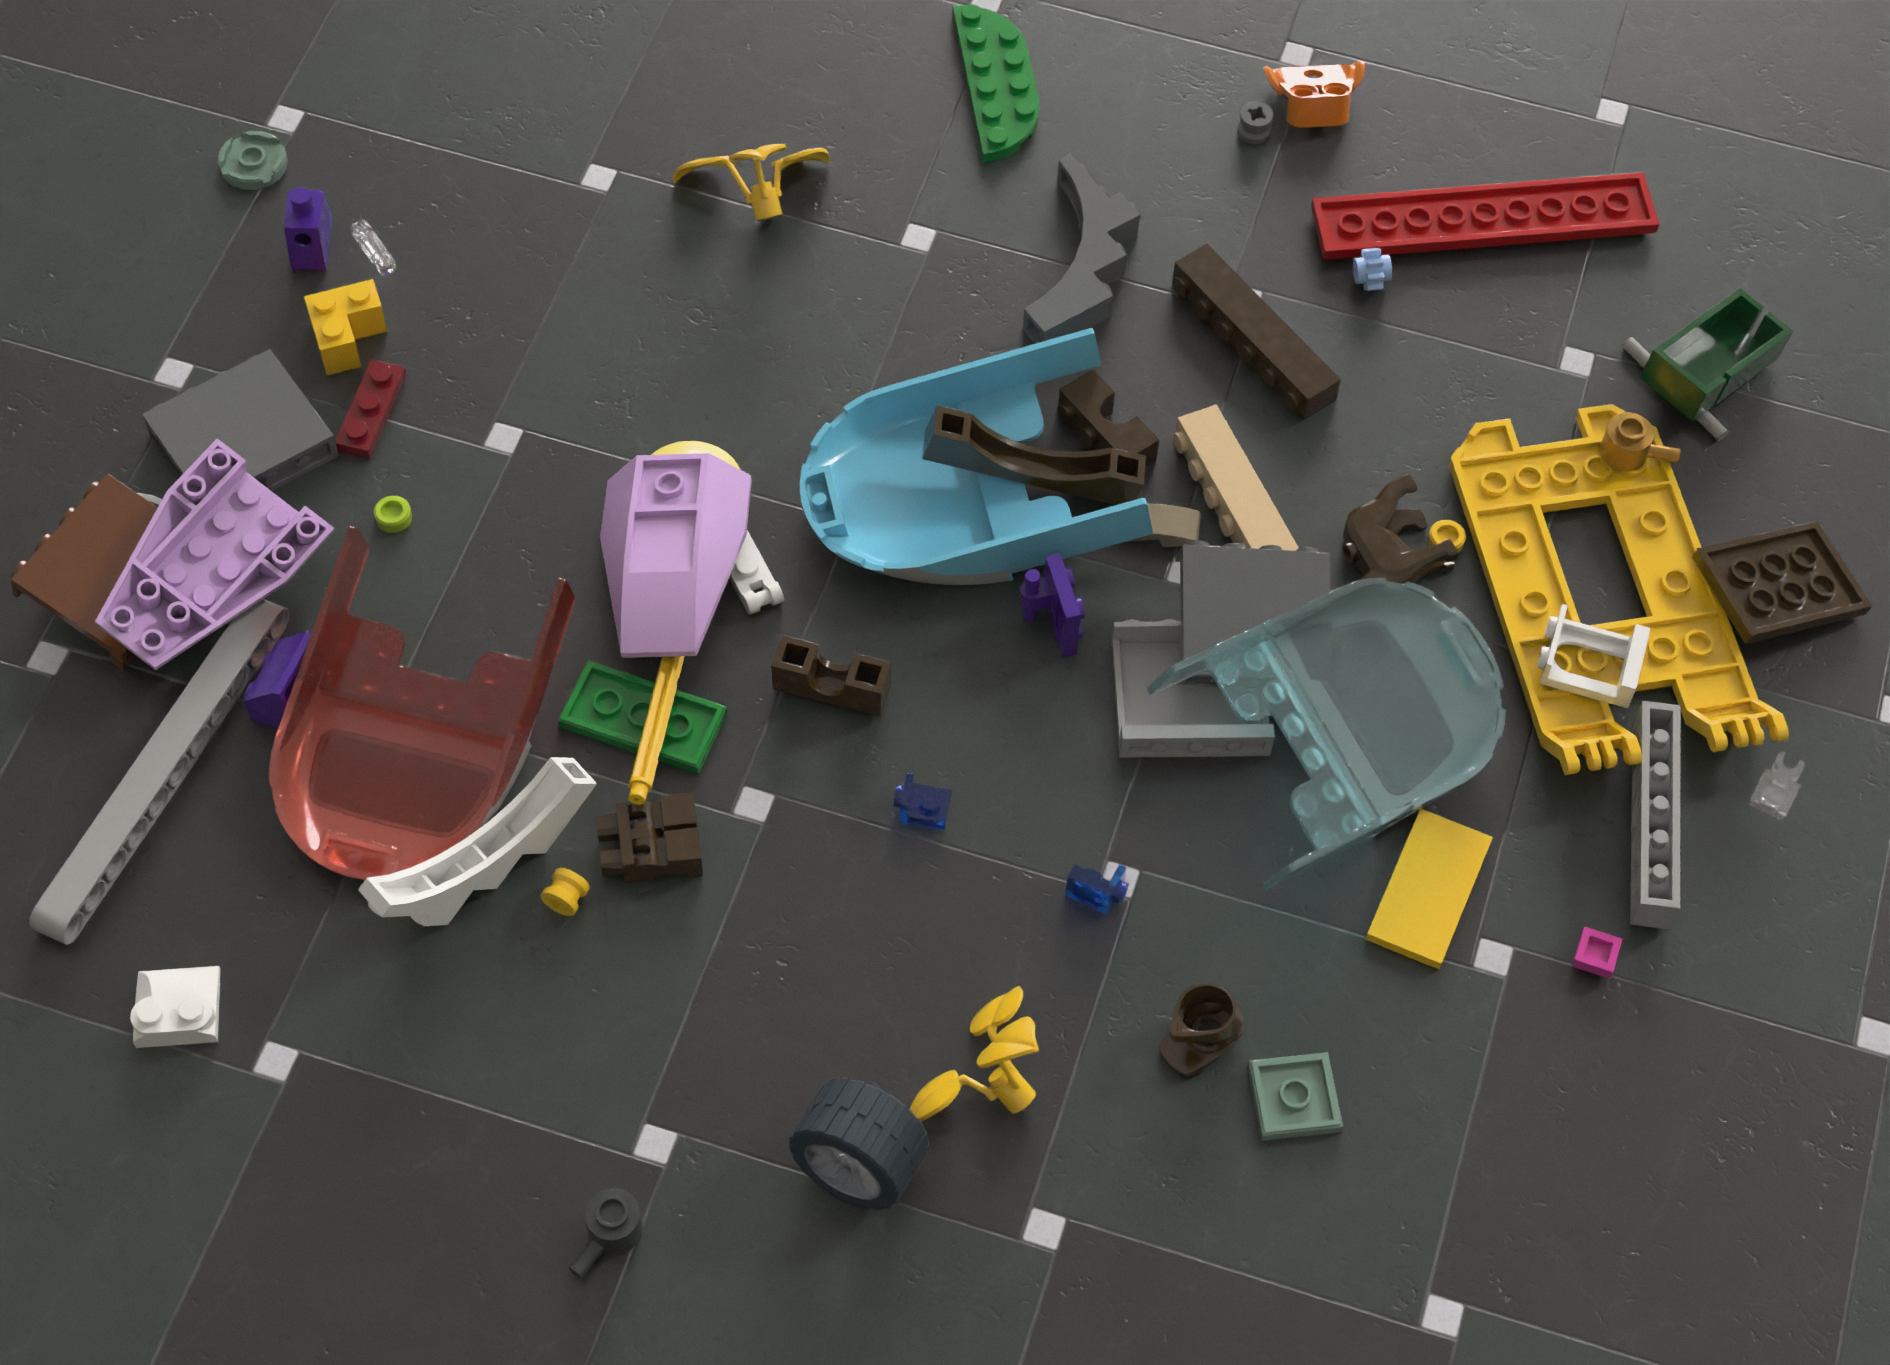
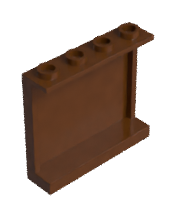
(85, 558)

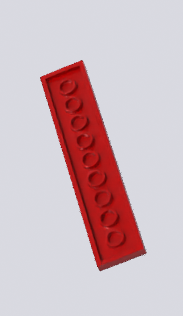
(1484, 215)

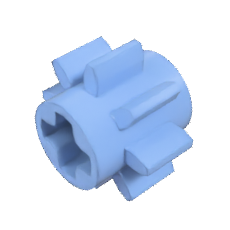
(1372, 269)

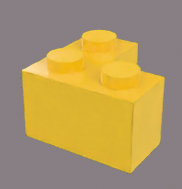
(341, 318)

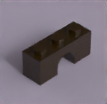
(1087, 404)
(806, 673)

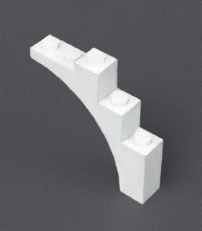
(527, 825)

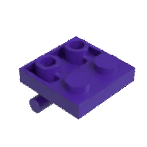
(1056, 595)

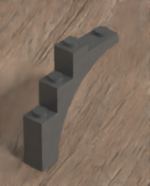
(1083, 293)

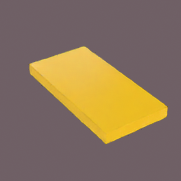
(1429, 888)

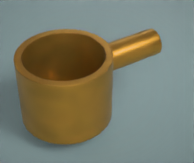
(1629, 443)

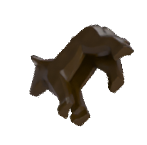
(1374, 543)

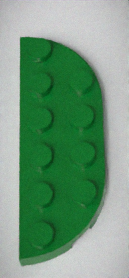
(997, 80)

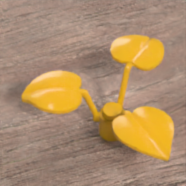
(764, 197)
(1006, 1082)

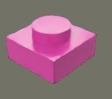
(1597, 952)

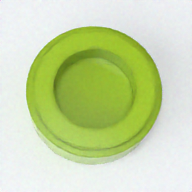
(392, 514)

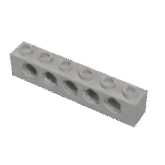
(1656, 817)

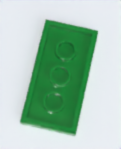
(615, 706)

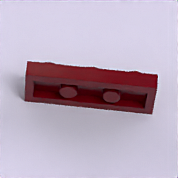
(370, 409)

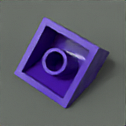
(271, 690)

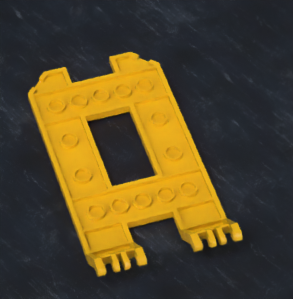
(1690, 636)

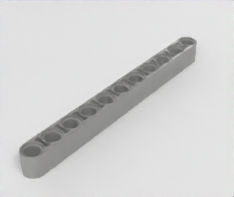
(157, 773)

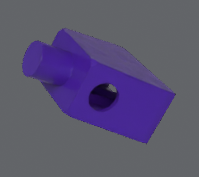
(307, 214)

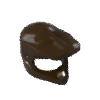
(1203, 1029)

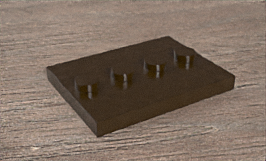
(1781, 582)

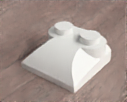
(176, 1007)

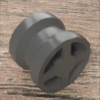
(1255, 122)

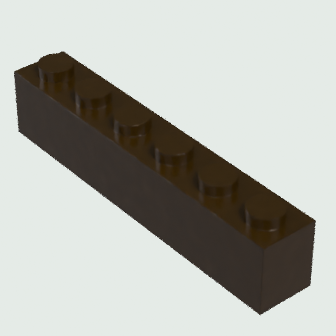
(1255, 332)

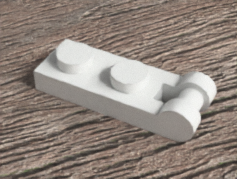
(751, 574)

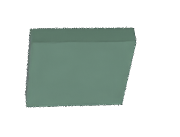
(1295, 1096)

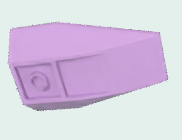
(671, 547)
(207, 558)

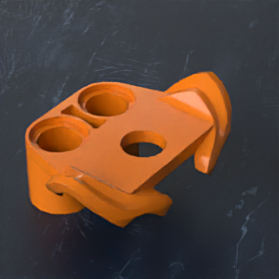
(1318, 100)

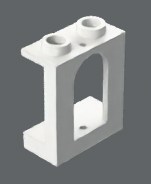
(1631, 649)

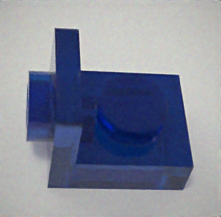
(922, 803)
(1094, 890)

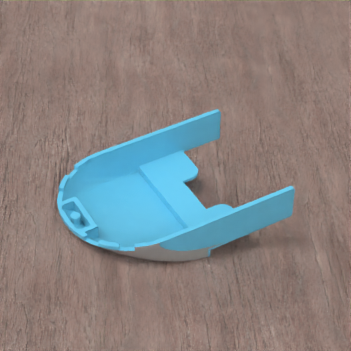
(941, 523)

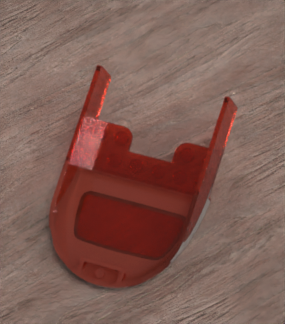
(395, 760)

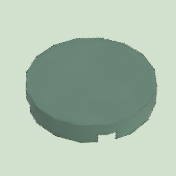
(252, 160)

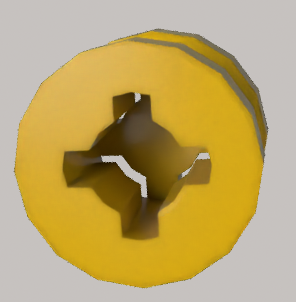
(565, 891)

